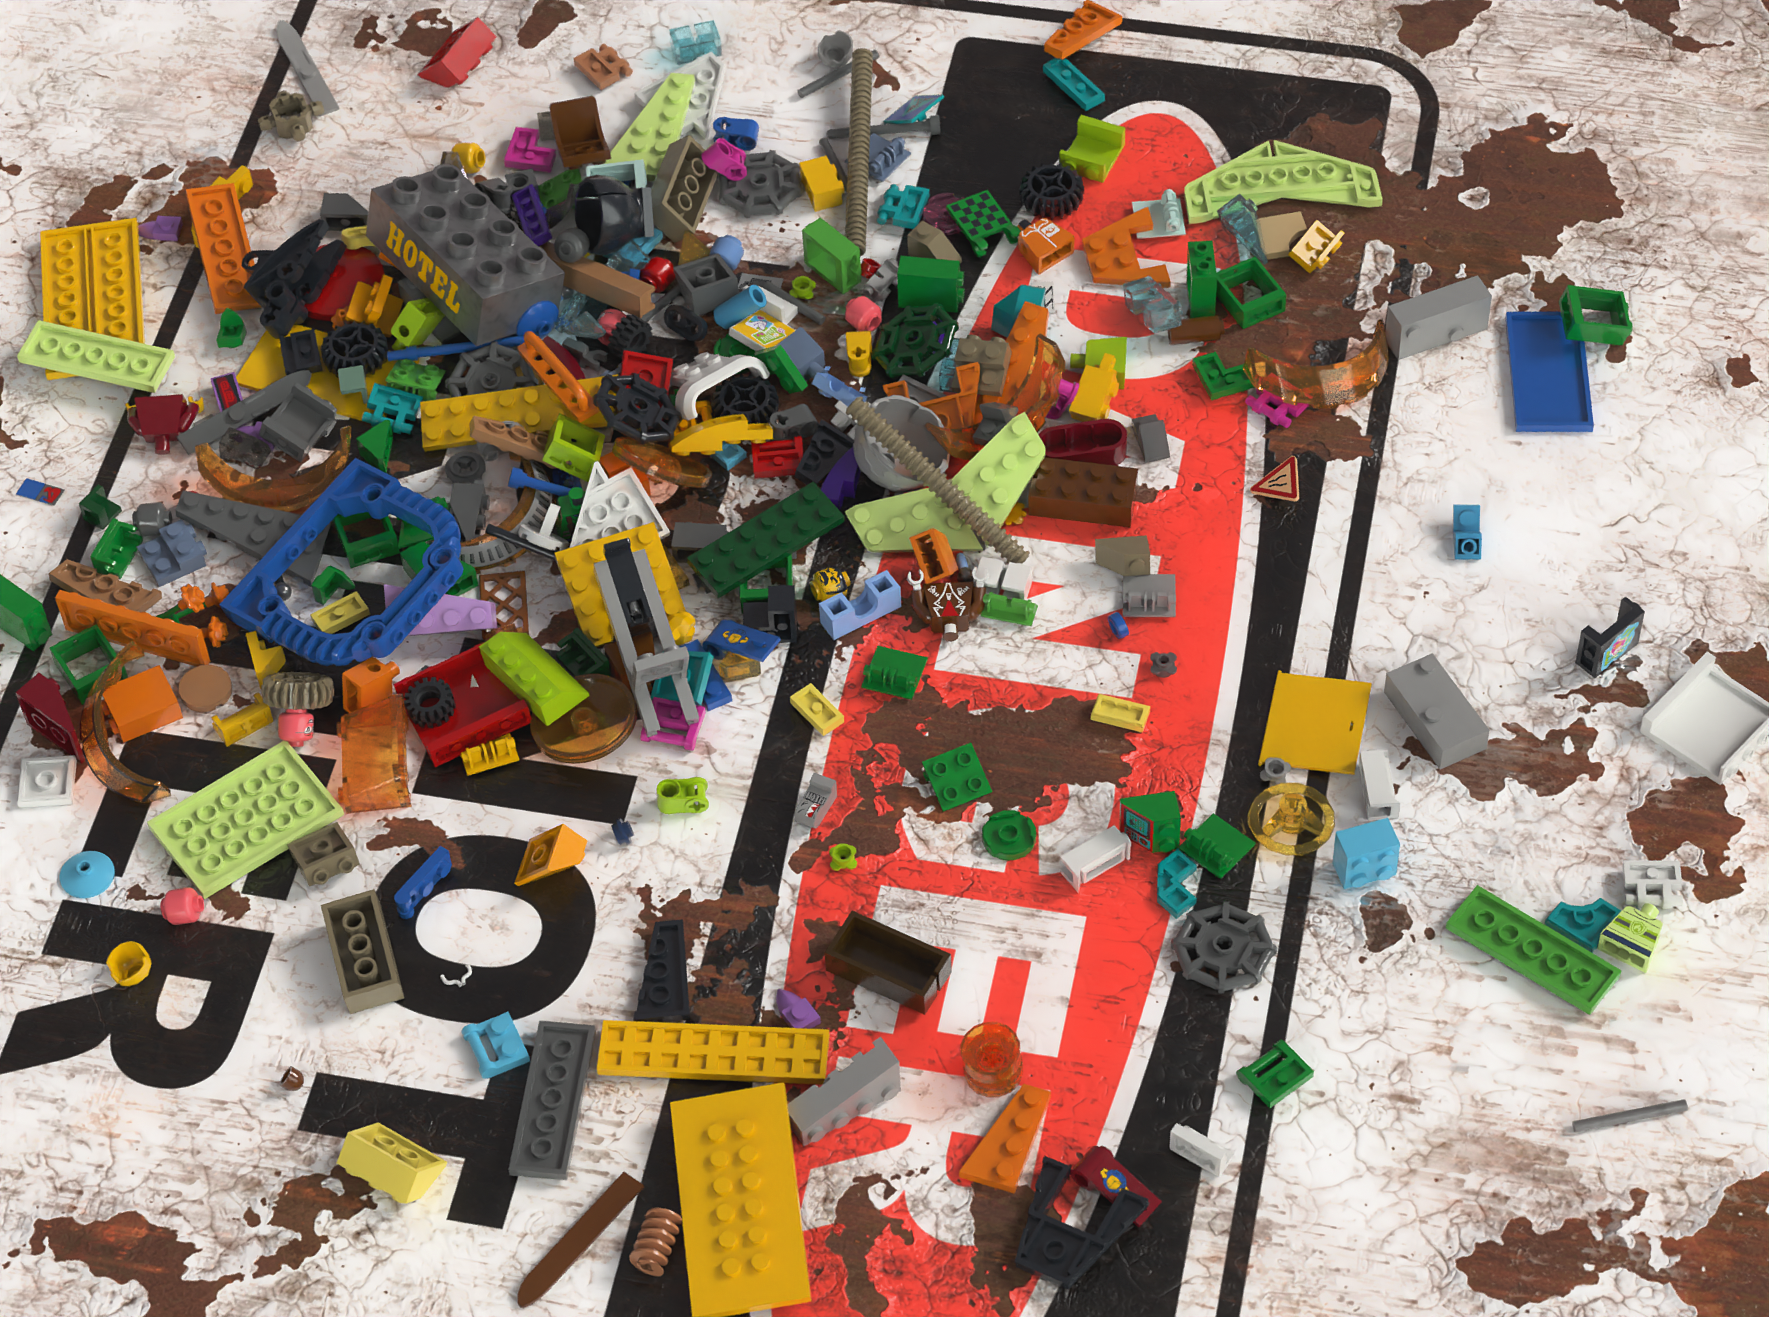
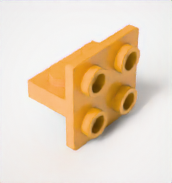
(375, 305)

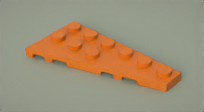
(1022, 339)

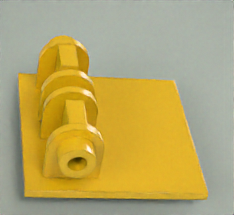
(490, 755)

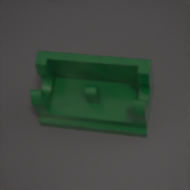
(582, 655)

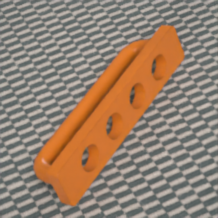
(534, 347)

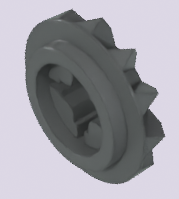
(465, 460)

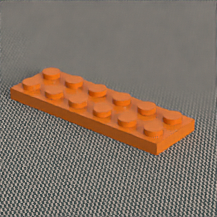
(222, 245)
(124, 625)

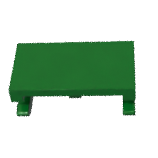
(116, 549)

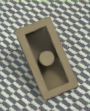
(930, 242)
(1124, 555)

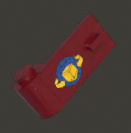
(1108, 1176)

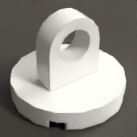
(543, 536)

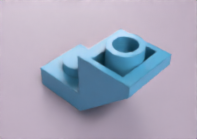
(1466, 531)

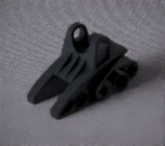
(290, 273)

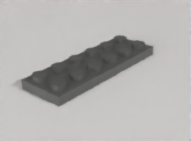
(552, 1100)

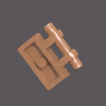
(598, 70)

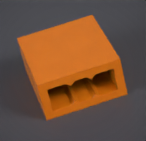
(140, 704)

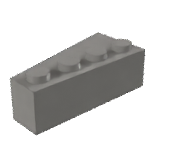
(846, 1094)

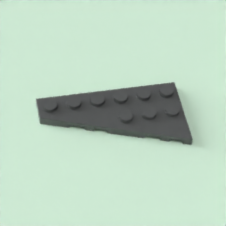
(251, 529)

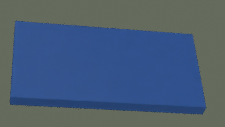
(1547, 375)

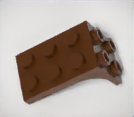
(578, 132)

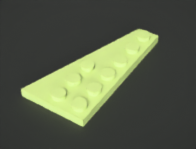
(656, 125)

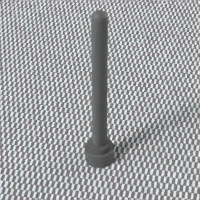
(930, 125)

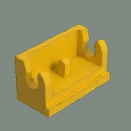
(243, 722)

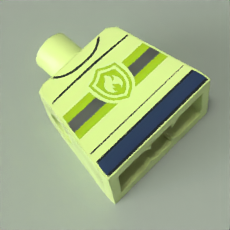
(1632, 936)

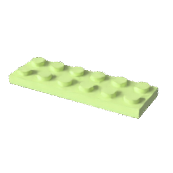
(96, 356)

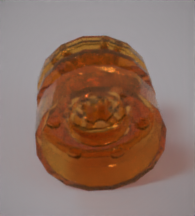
(988, 1046)

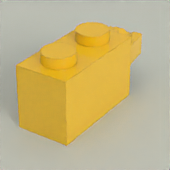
(1095, 391)

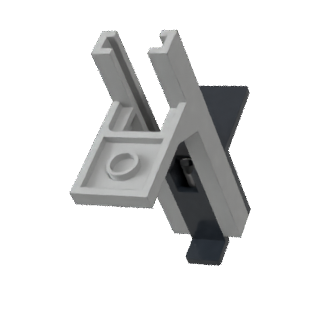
(636, 609)

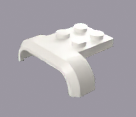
(706, 372)

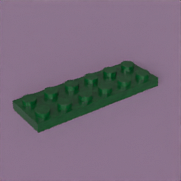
(765, 540)

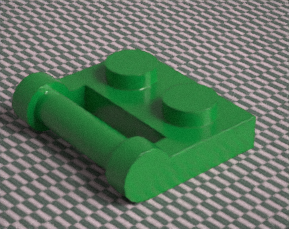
(1279, 1080)

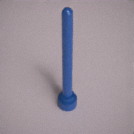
(520, 479)

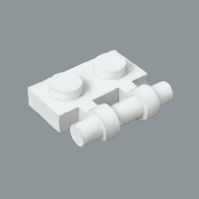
(1652, 875)

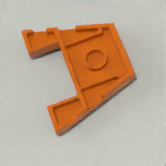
(1113, 256)
(953, 410)

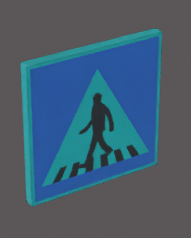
(913, 109)

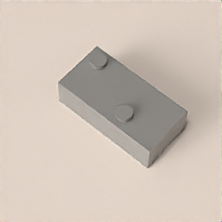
(1438, 317)
(1436, 711)

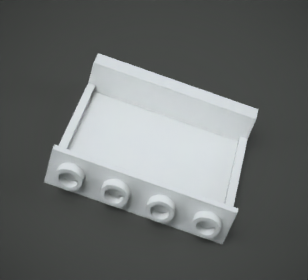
(1709, 721)

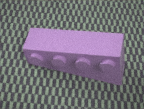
(451, 614)

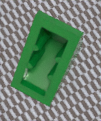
(376, 445)

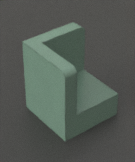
(353, 381)

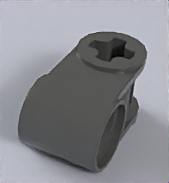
(498, 193)
(793, 423)

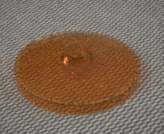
(661, 464)
(591, 727)

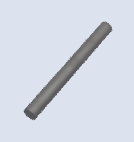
(1629, 1115)

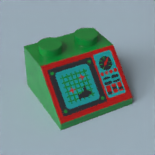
(1151, 821)

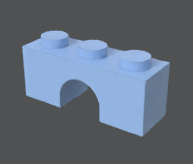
(878, 598)

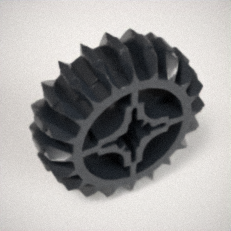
(1051, 190)
(354, 346)
(745, 396)

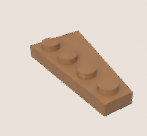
(516, 439)
(108, 588)

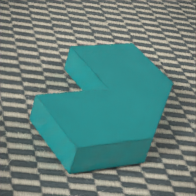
(1170, 892)

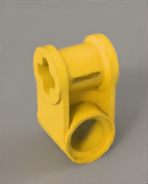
(859, 352)

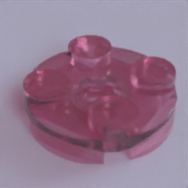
(934, 213)

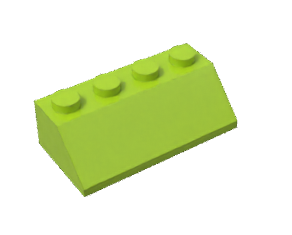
(532, 675)

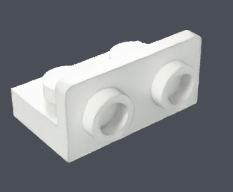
(1200, 1149)

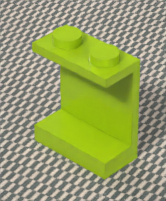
(1094, 148)

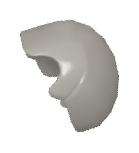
(835, 49)

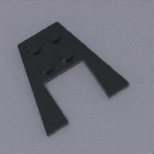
(1058, 1249)

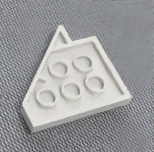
(708, 80)
(614, 507)

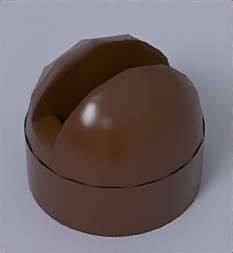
(292, 1079)

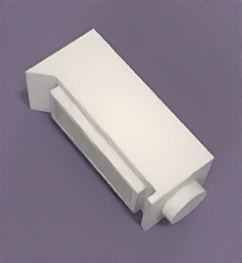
(1377, 785)
(1095, 856)

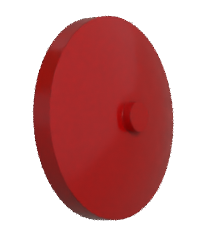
(337, 294)

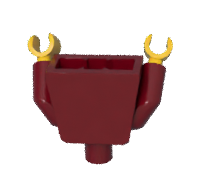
(163, 418)

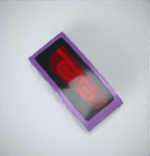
(226, 390)

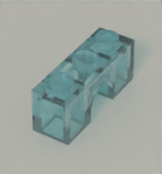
(1157, 305)

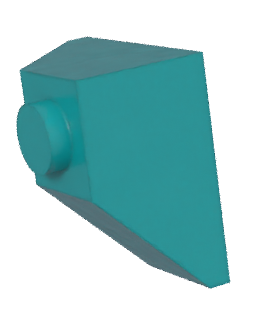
(1007, 309)

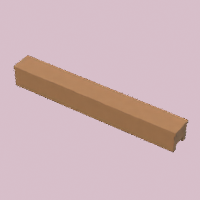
(605, 284)

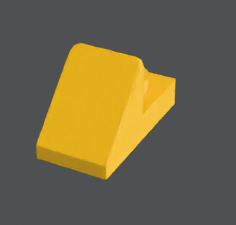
(265, 660)

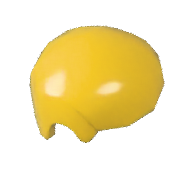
(129, 963)

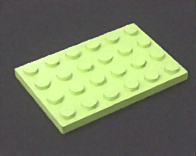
(244, 818)

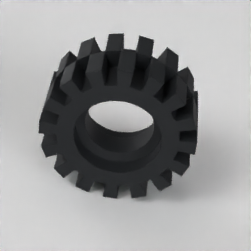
(629, 335)
(431, 714)

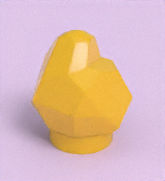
(682, 627)

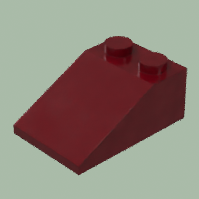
(47, 714)

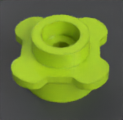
(802, 287)
(840, 851)

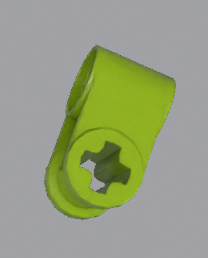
(682, 795)

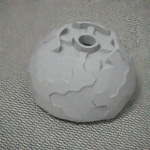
(909, 420)

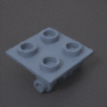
(885, 156)

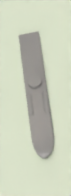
(305, 67)

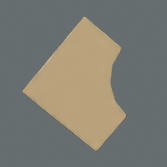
(1280, 232)

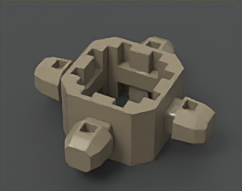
(295, 126)

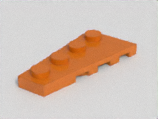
(1083, 28)
(1007, 1145)

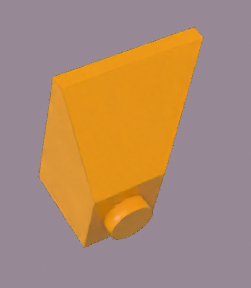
(551, 854)

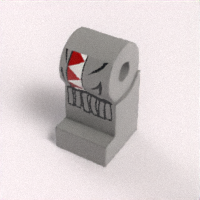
(816, 801)

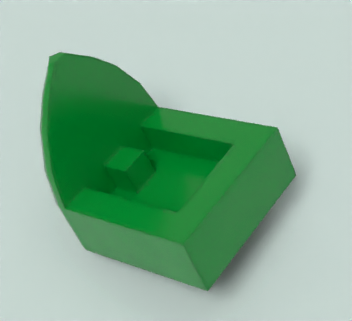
(231, 331)
(328, 582)

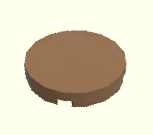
(205, 688)

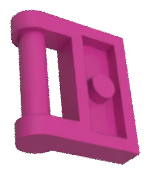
(671, 716)

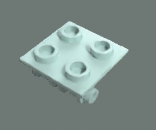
(1165, 215)

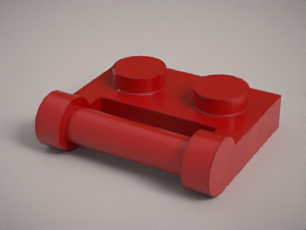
(777, 457)

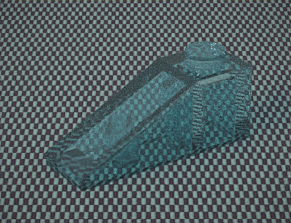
(1243, 223)

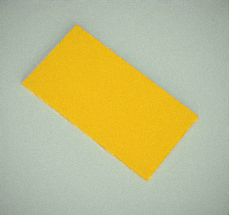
(267, 366)

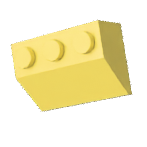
(390, 1162)

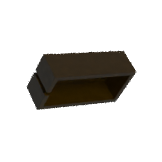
(888, 962)

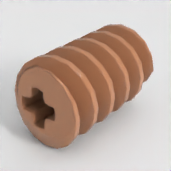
(655, 1241)

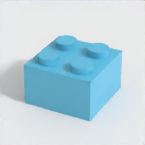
(1366, 853)

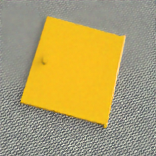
(1313, 722)

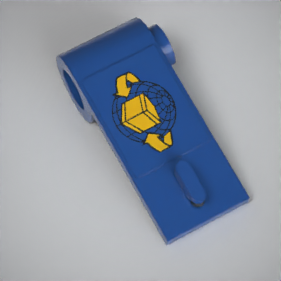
(739, 639)

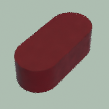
(1088, 441)

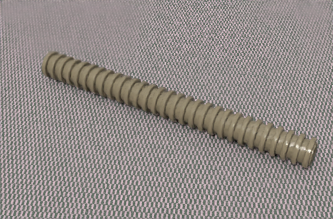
(936, 481)

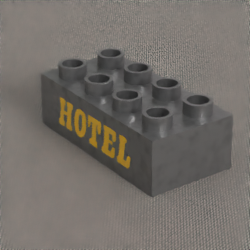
(461, 252)

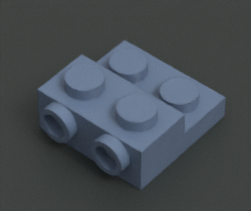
(173, 553)

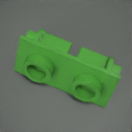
(1009, 610)

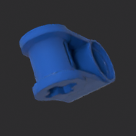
(738, 132)

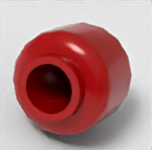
(657, 273)

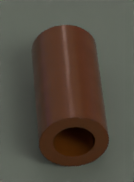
(1196, 330)

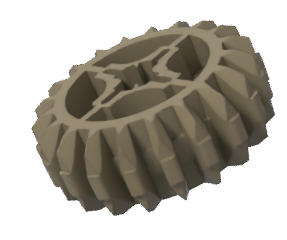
(297, 690)

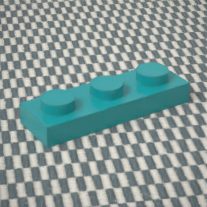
(1074, 83)

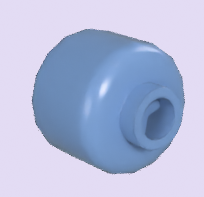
(729, 249)

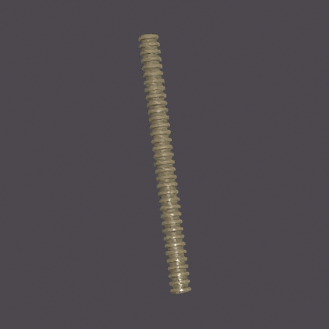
(859, 148)

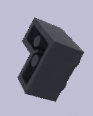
(775, 616)

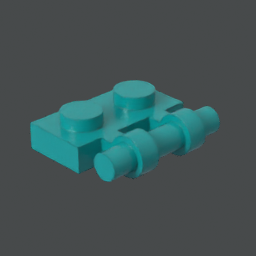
(909, 209)
(392, 402)

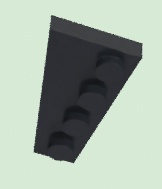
(665, 980)

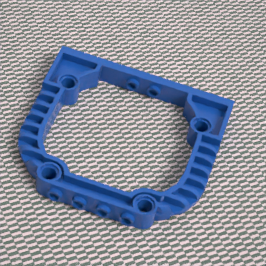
(356, 490)

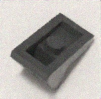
(994, 419)
(1151, 437)

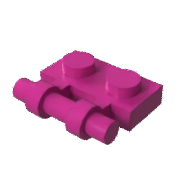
(1277, 416)

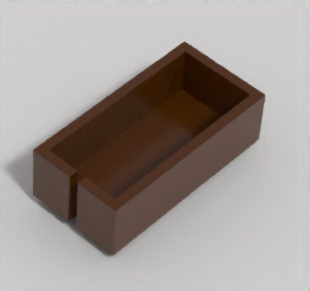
(1083, 492)

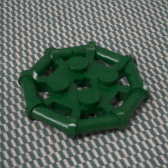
(918, 323)

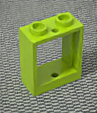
(581, 453)

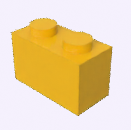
(821, 183)

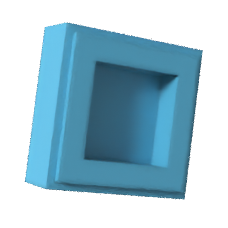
(730, 455)

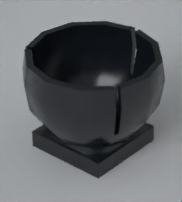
(614, 215)

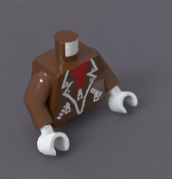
(948, 605)

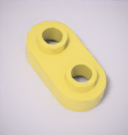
(355, 237)

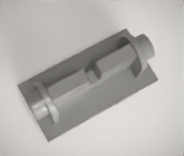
(877, 287)

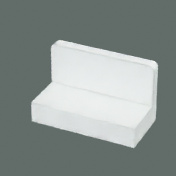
(778, 307)

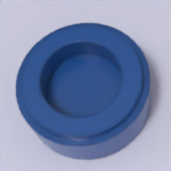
(1118, 625)

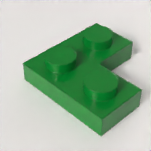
(779, 363)
(1218, 380)

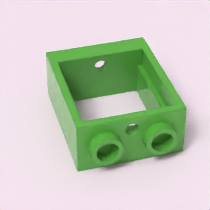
(831, 255)

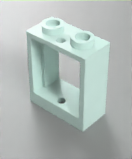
(622, 171)

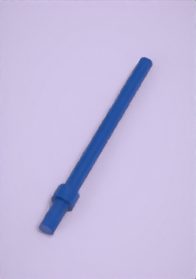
(414, 353)

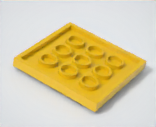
(582, 588)

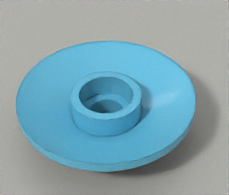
(89, 882)

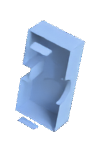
(831, 386)

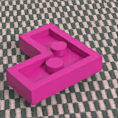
(525, 155)

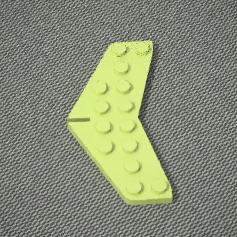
(1288, 174)
(990, 478)

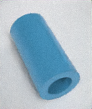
(740, 307)

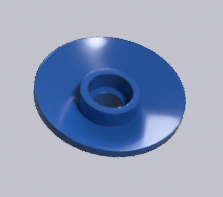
(538, 319)

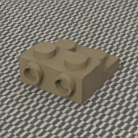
(993, 361)
(324, 854)

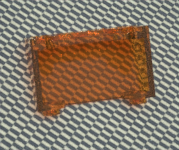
(375, 757)

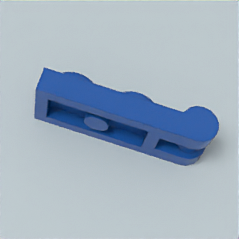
(422, 882)

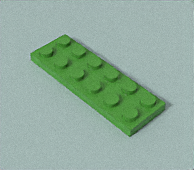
(1533, 949)

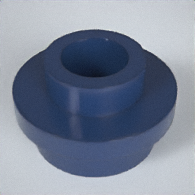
(622, 831)

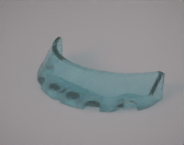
(582, 312)

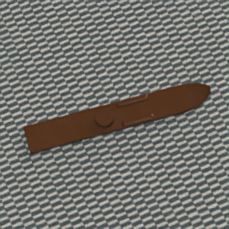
(578, 1239)

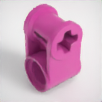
(725, 159)
(1067, 394)

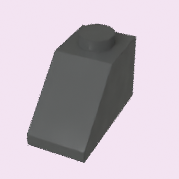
(342, 212)

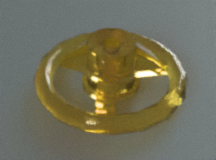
(1292, 818)

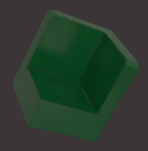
(98, 509)

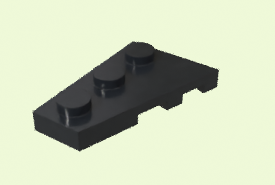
(822, 454)

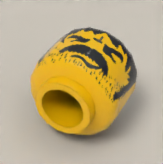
(829, 583)

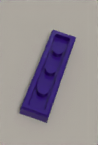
(532, 215)

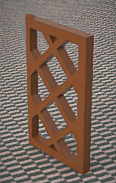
(521, 592)

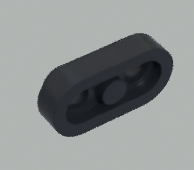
(687, 324)

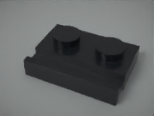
(300, 352)

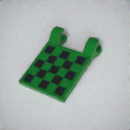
(981, 217)

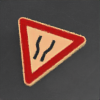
(1280, 482)

